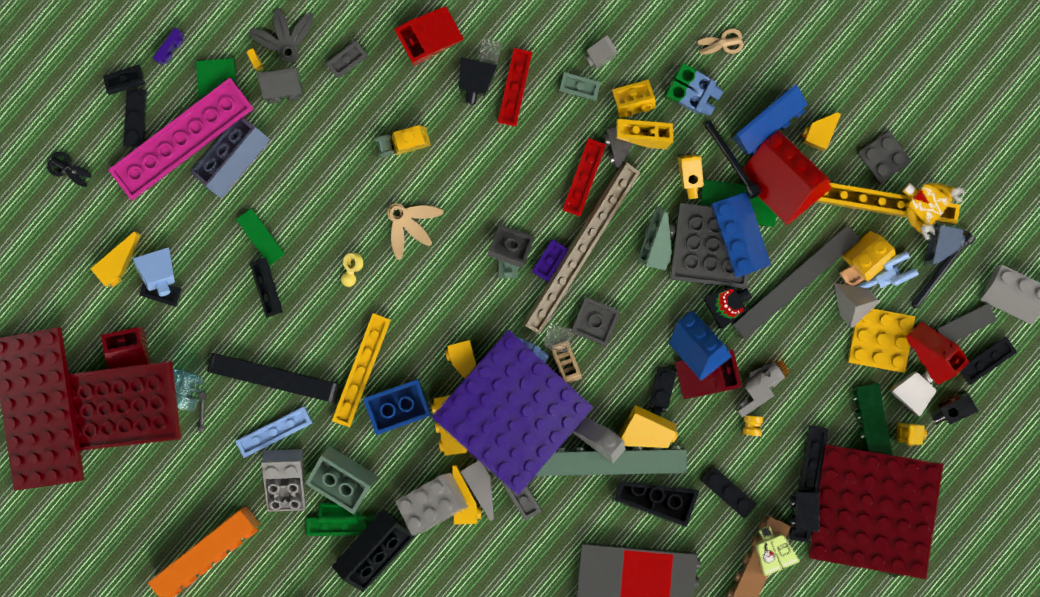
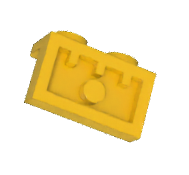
(634, 98)

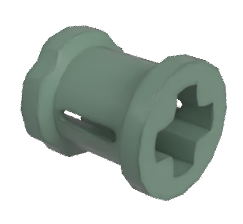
(384, 146)

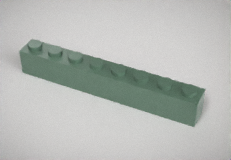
(629, 462)

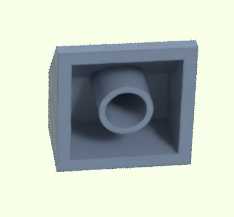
(943, 243)

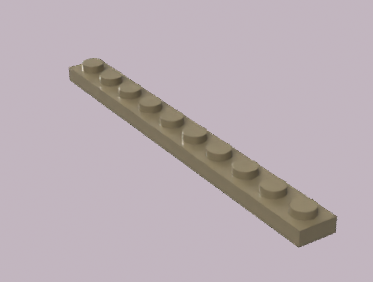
(581, 247)

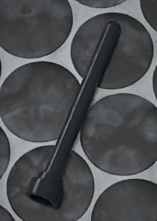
(751, 188)
(969, 239)

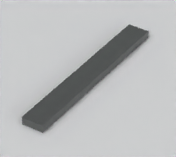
(796, 282)

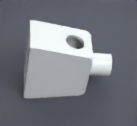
(914, 392)

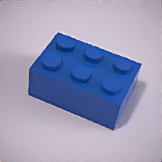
(397, 407)

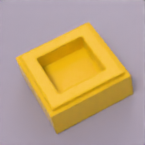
(255, 59)

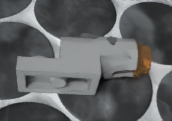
(759, 385)

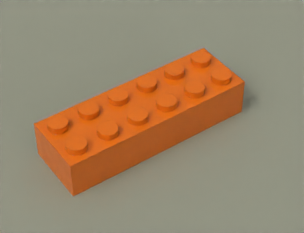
(208, 550)

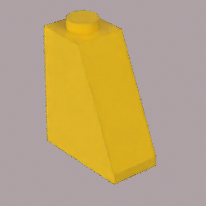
(647, 430)

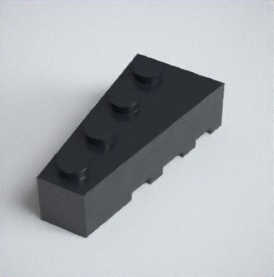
(659, 501)

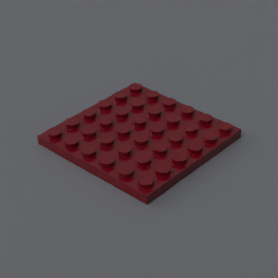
(877, 511)

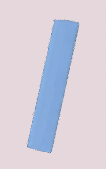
(274, 432)

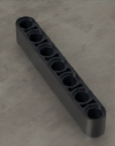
(273, 377)

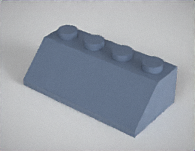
(230, 157)

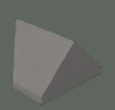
(854, 302)

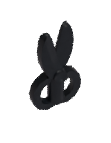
(72, 171)

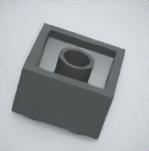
(281, 85)

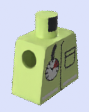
(774, 552)

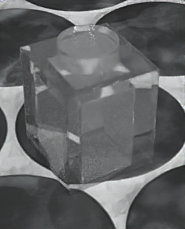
(490, 51)

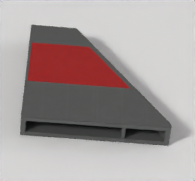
(636, 572)

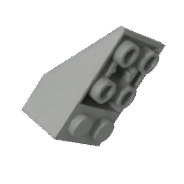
(284, 480)

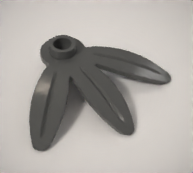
(285, 40)

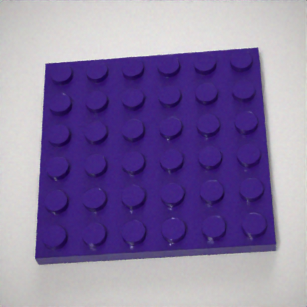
(512, 412)

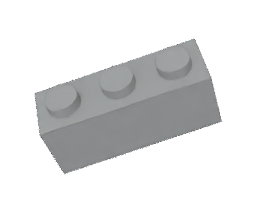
(1013, 294)

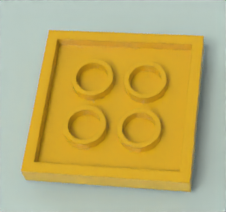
(881, 340)

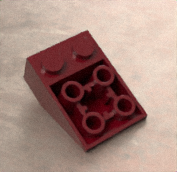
(126, 348)
(722, 379)

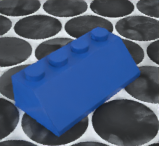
(770, 120)
(740, 234)

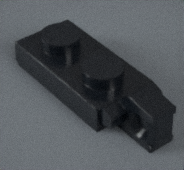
(662, 390)

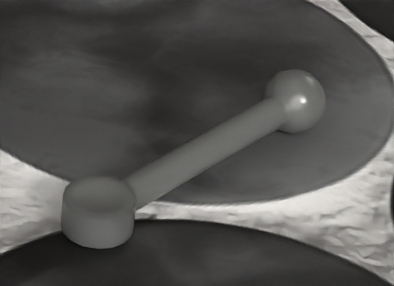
(202, 396)

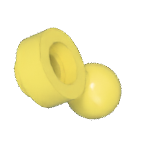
(348, 278)

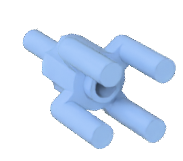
(890, 273)

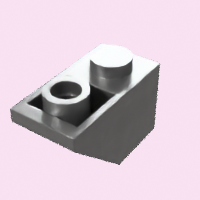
(618, 147)

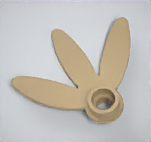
(412, 227)

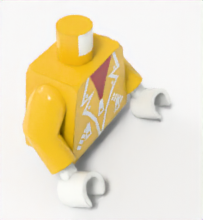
(928, 204)

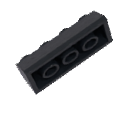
(373, 551)

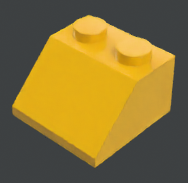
(869, 255)

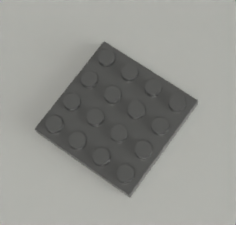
(700, 250)

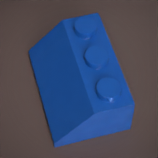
(698, 345)

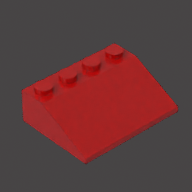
(786, 177)

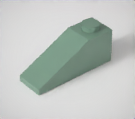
(657, 244)

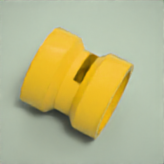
(752, 425)

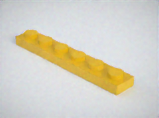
(361, 370)

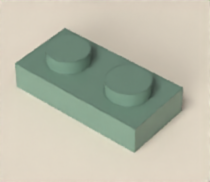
(579, 86)

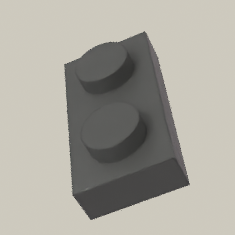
(347, 60)

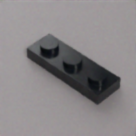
(135, 117)
(266, 287)
(988, 360)
(728, 492)

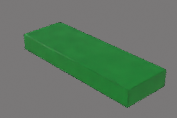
(260, 236)

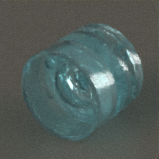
(184, 387)

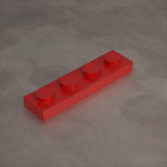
(515, 87)
(584, 177)

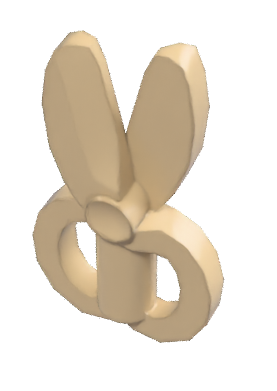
(716, 43)

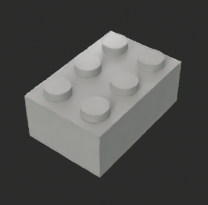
(431, 504)

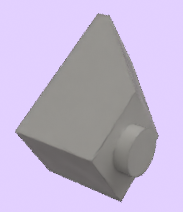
(601, 53)

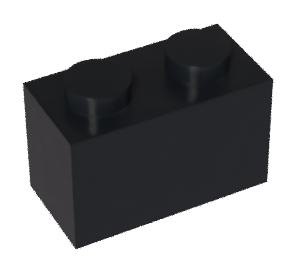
(805, 511)

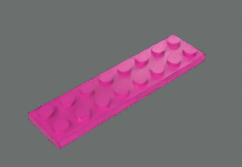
(181, 139)

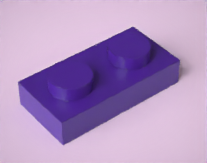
(173, 41)
(550, 260)

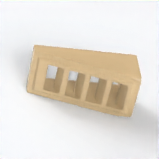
(570, 378)

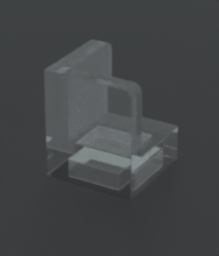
(558, 338)

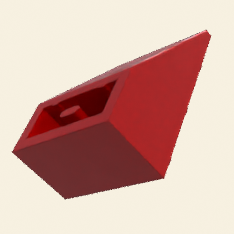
(428, 35)
(937, 353)

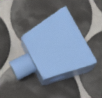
(156, 270)

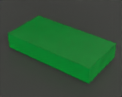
(335, 514)

